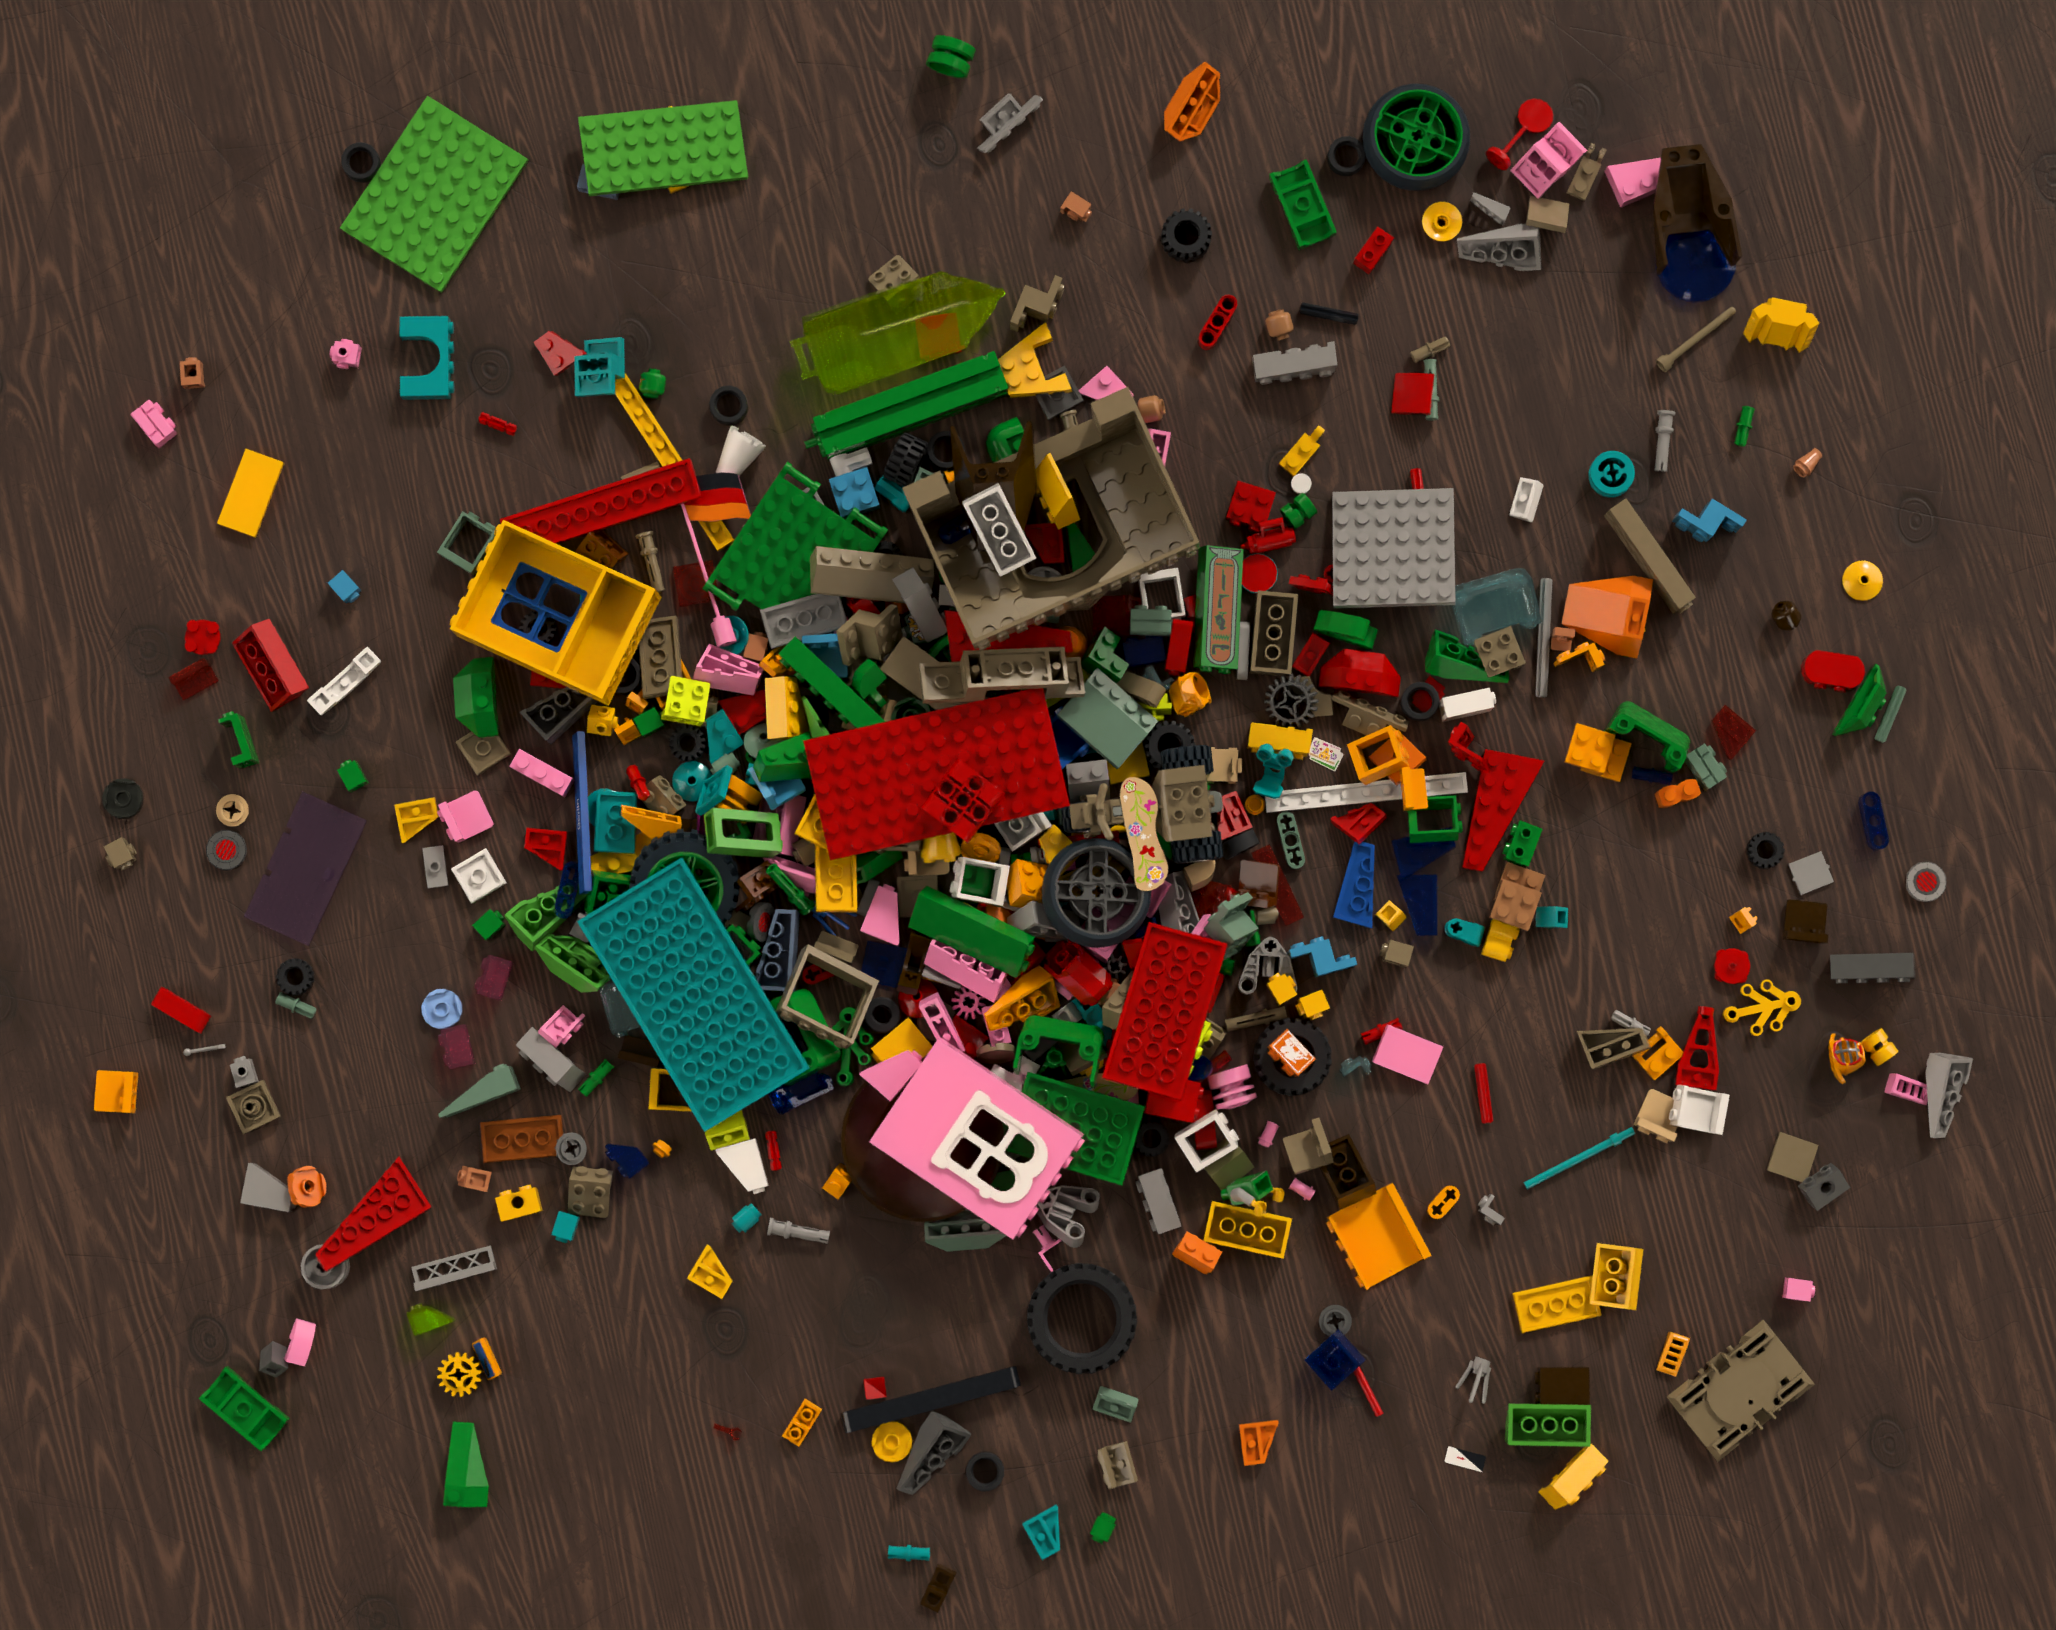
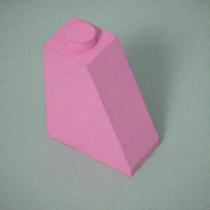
(883, 916)
(893, 1074)

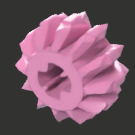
(971, 996)

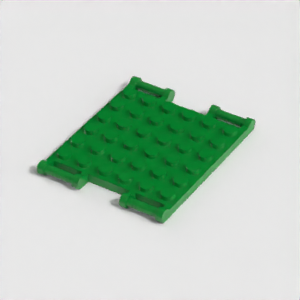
(774, 547)

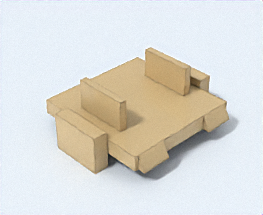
(1225, 765)

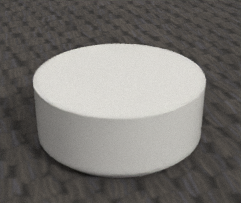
(1301, 483)

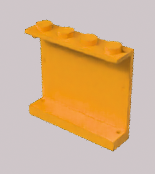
(1377, 1236)

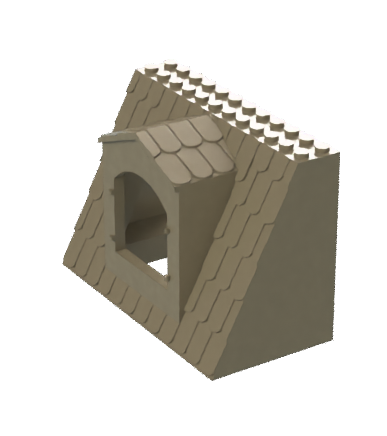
(1127, 497)

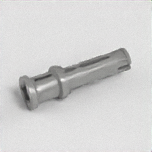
(1664, 431)
(788, 1230)

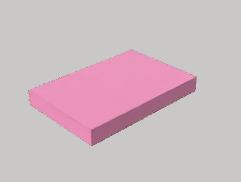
(1407, 1054)

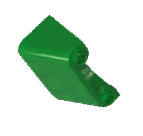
(1675, 741)

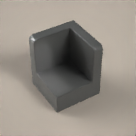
(272, 1359)

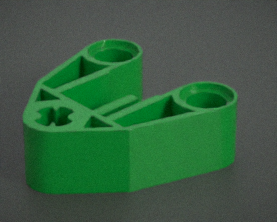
(1346, 628)

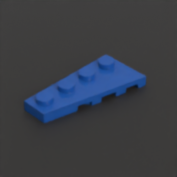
(1356, 892)

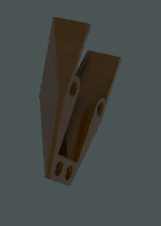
(1692, 200)
(1015, 478)

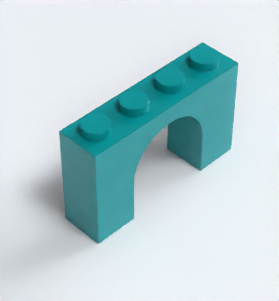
(438, 382)

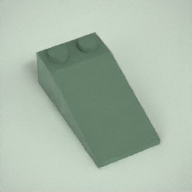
(491, 1087)

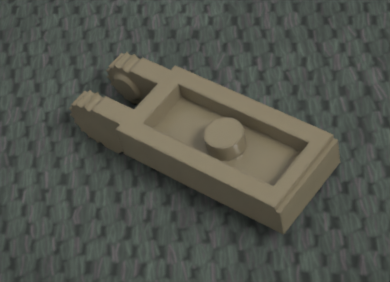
(1585, 174)

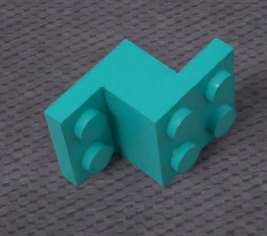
(600, 367)

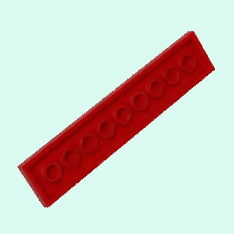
(611, 503)

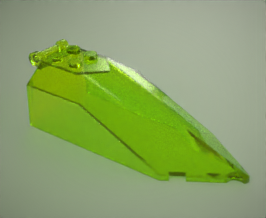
(893, 329)

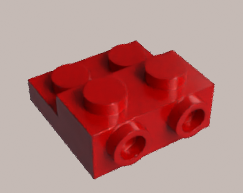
(1250, 506)

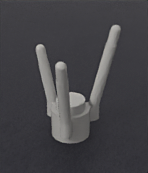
(1480, 1368)

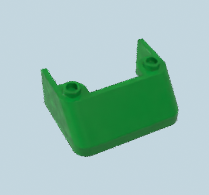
(1087, 1036)
(821, 1052)

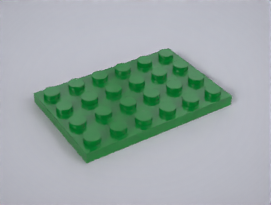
(1106, 1122)

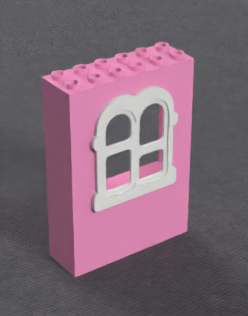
(938, 1113)

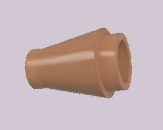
(1806, 464)

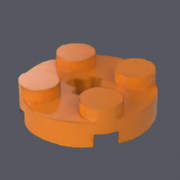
(297, 1191)

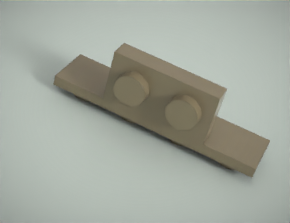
(1366, 717)

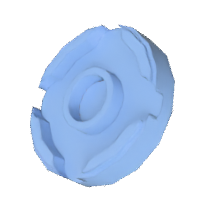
(442, 1008)

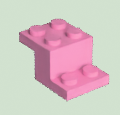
(1548, 160)

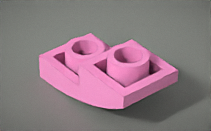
(301, 1342)

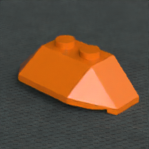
(1193, 103)

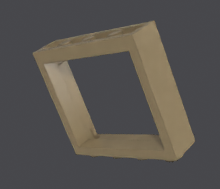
(844, 972)

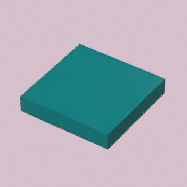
(713, 790)

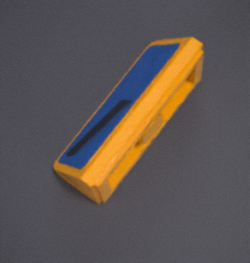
(486, 1358)

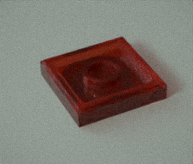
(690, 582)

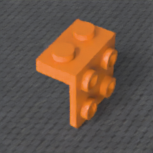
(1197, 1253)

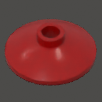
(910, 1005)

